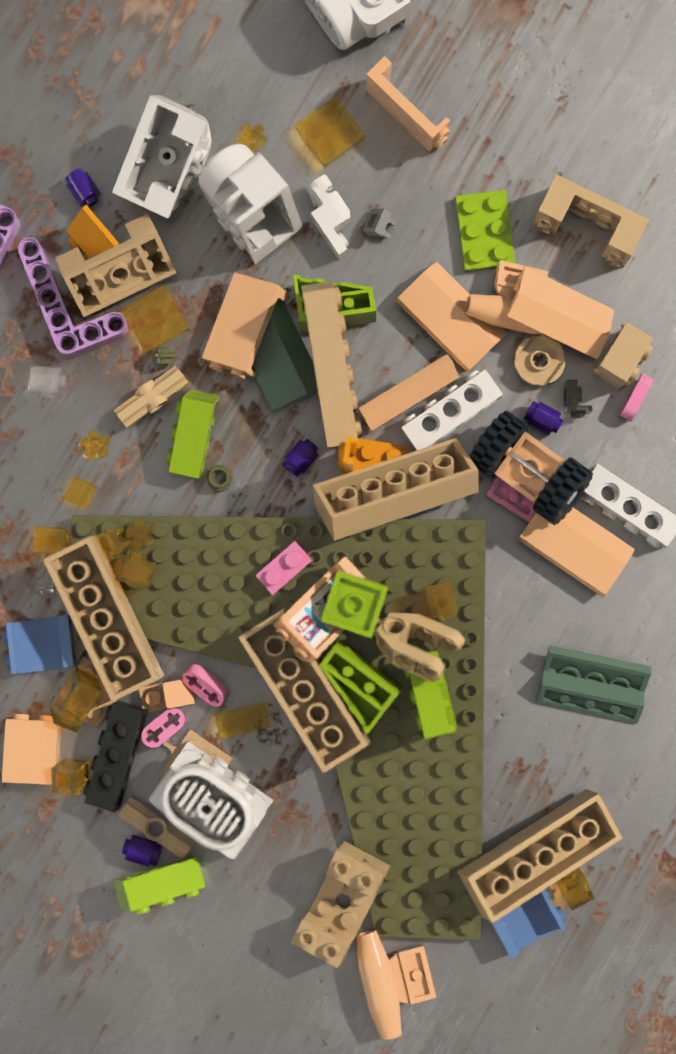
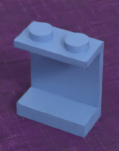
(40, 645)
(529, 922)

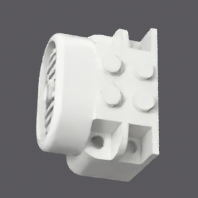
(353, 20)
(164, 156)
(249, 200)
(210, 801)

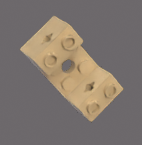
(626, 223)
(93, 280)
(328, 926)

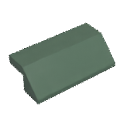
(283, 362)
(593, 684)

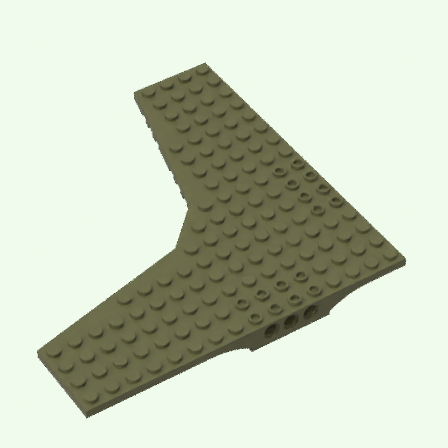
(403, 794)

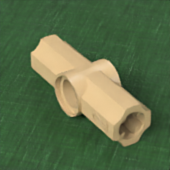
(151, 396)
(142, 817)

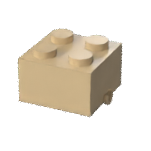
(626, 351)

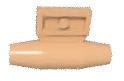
(493, 308)
(391, 981)

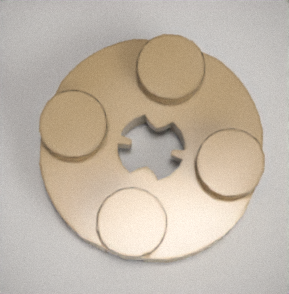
(538, 346)

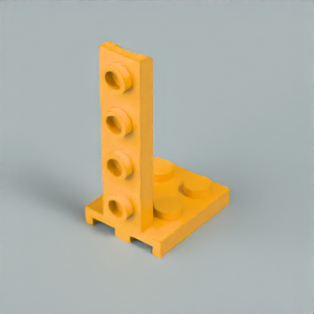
(365, 453)

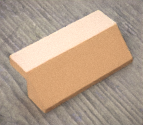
(439, 309)
(560, 313)
(408, 393)
(579, 549)

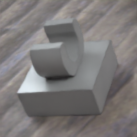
(377, 223)

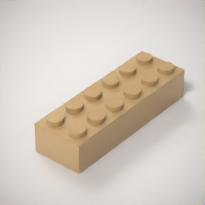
(329, 362)
(395, 488)
(103, 618)
(305, 696)
(539, 855)

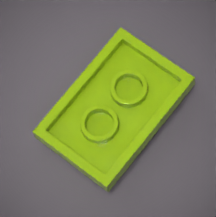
(484, 230)

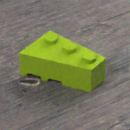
(357, 302)
(192, 433)
(360, 684)
(433, 704)
(159, 885)

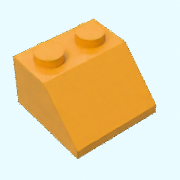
(89, 234)

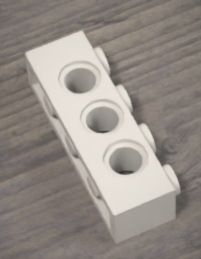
(478, 382)
(644, 507)

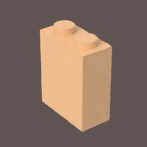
(30, 749)

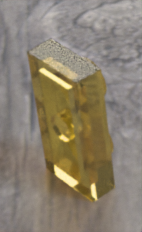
(242, 720)

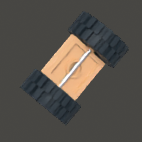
(530, 467)

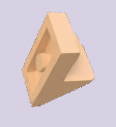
(166, 696)

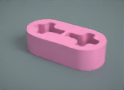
(636, 397)
(205, 685)
(167, 732)

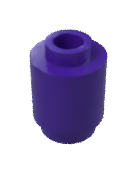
(82, 188)
(543, 417)
(300, 457)
(141, 851)

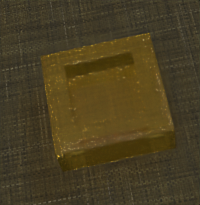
(80, 492)

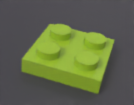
(354, 603)

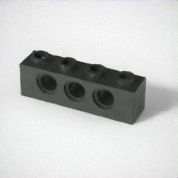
(95, 791)

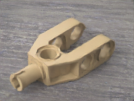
(398, 628)

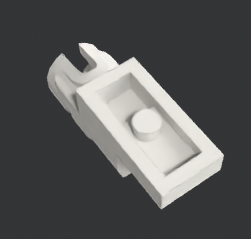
(330, 214)

